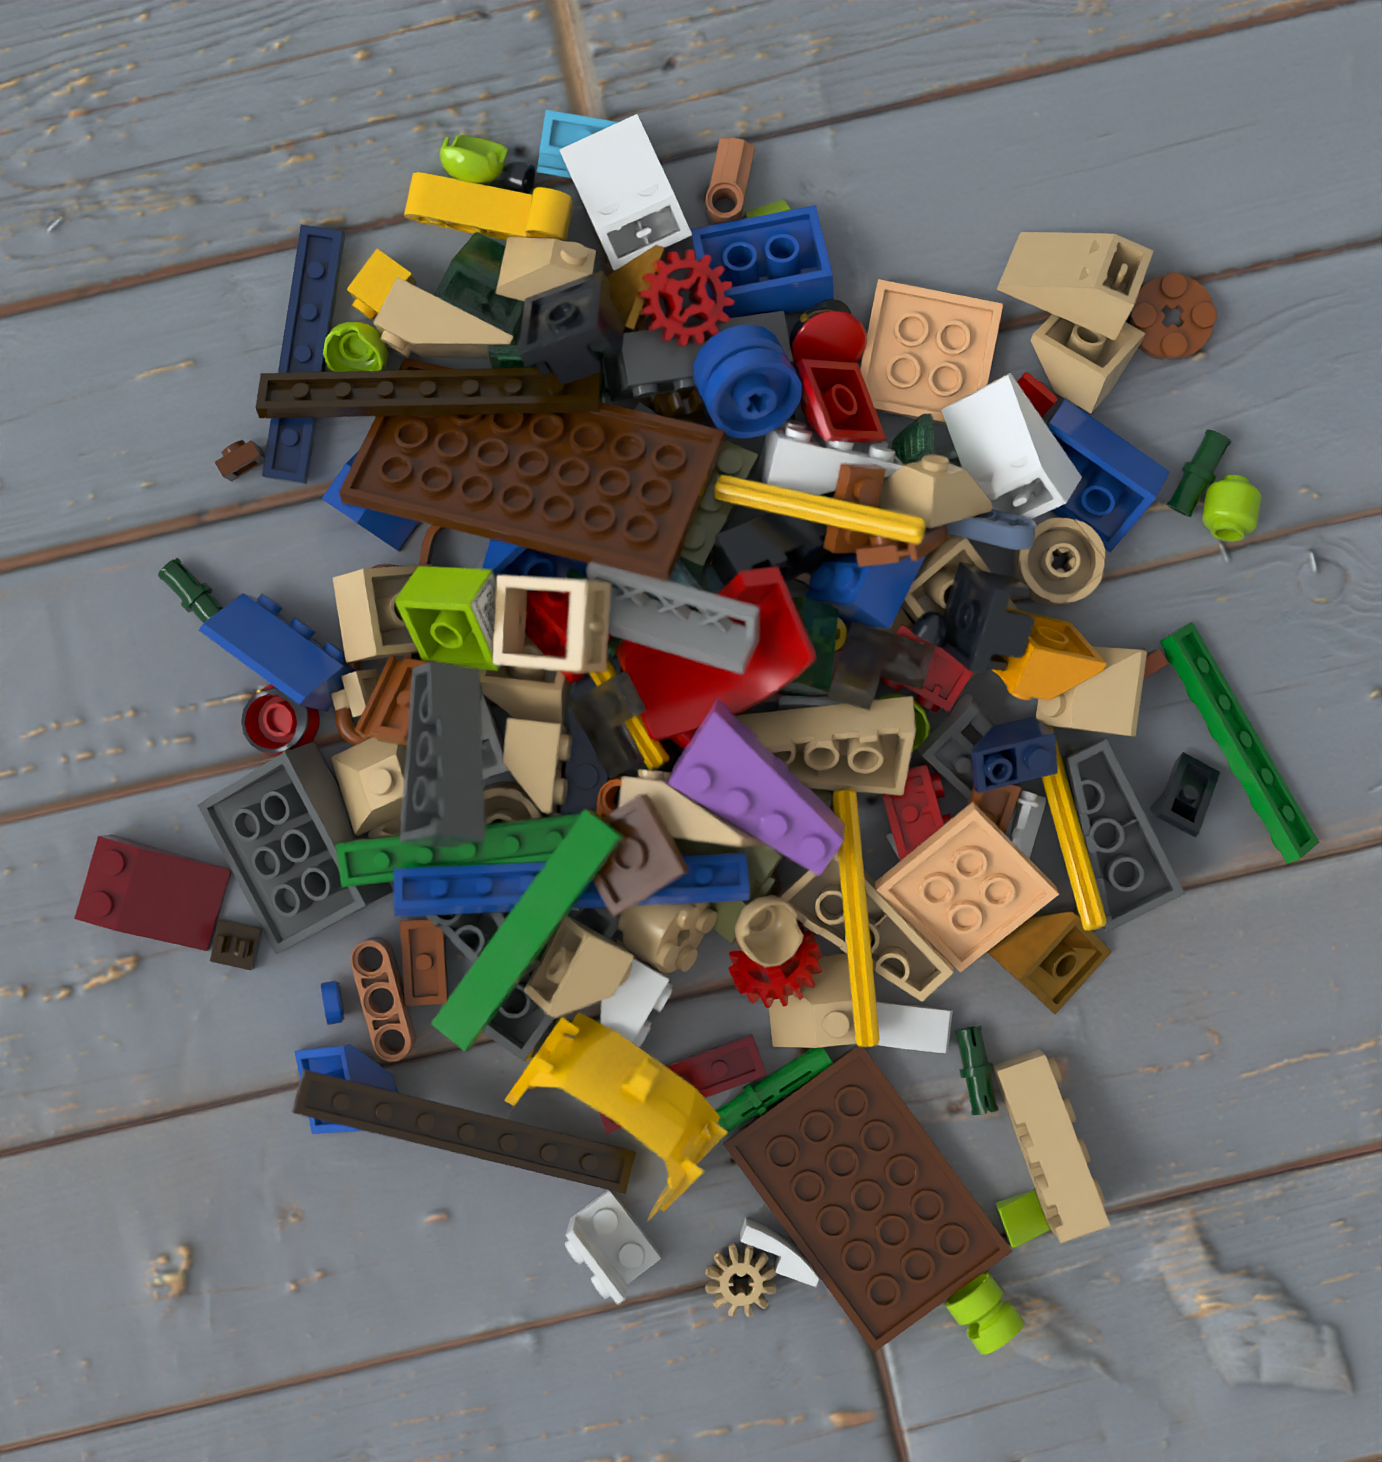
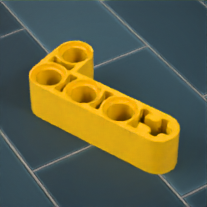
(488, 209)

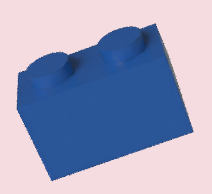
(864, 593)

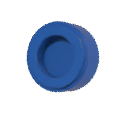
(332, 1002)

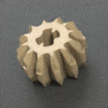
(740, 1294)

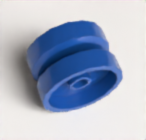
(746, 381)

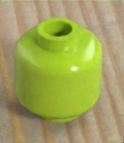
(1231, 508)

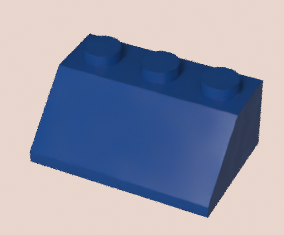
(770, 260)
(1115, 475)
(279, 650)

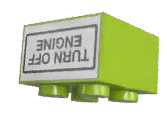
(451, 615)

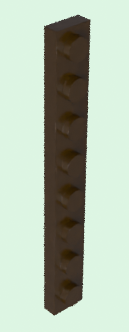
(424, 393)
(463, 1131)

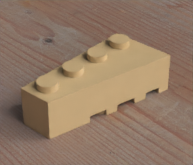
(842, 744)
(896, 946)
(1050, 1145)

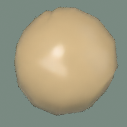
(768, 931)

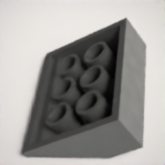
(281, 846)

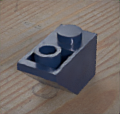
(1014, 754)

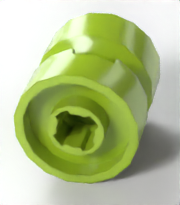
(988, 1318)

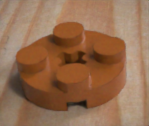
(1196, 316)

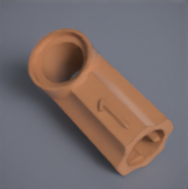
(729, 178)

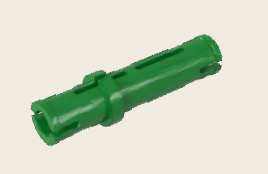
(772, 1088)

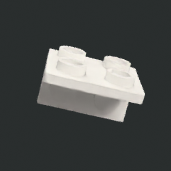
(610, 1245)

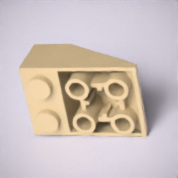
(1078, 276)

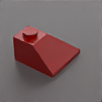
(838, 402)

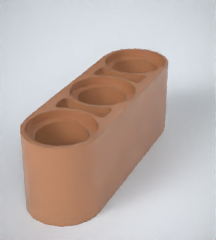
(377, 1019)

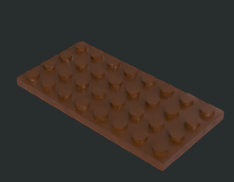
(568, 484)

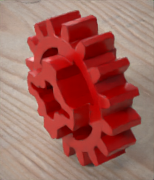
(702, 307)
(780, 980)

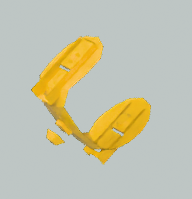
(631, 1090)

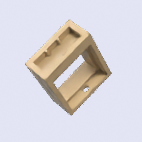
(586, 623)

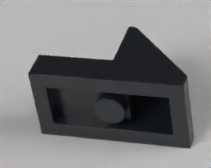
(1187, 794)

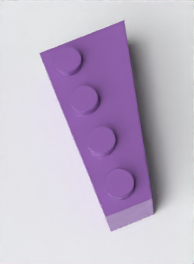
(756, 791)

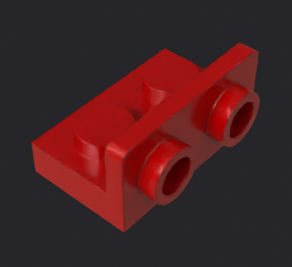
(549, 624)
(943, 681)
(917, 811)

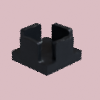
(564, 323)
(979, 619)

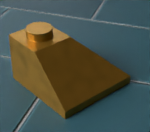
(626, 284)
(1051, 956)

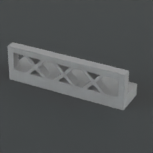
(673, 626)

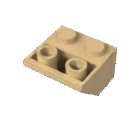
(535, 759)

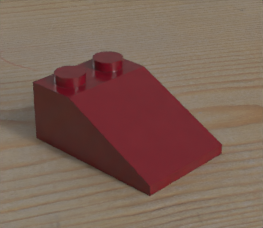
(152, 893)

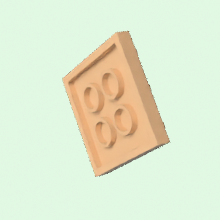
(927, 349)
(966, 887)

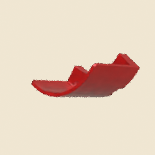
(683, 690)

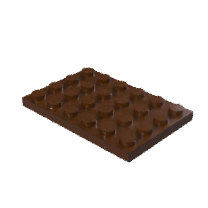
(867, 1197)

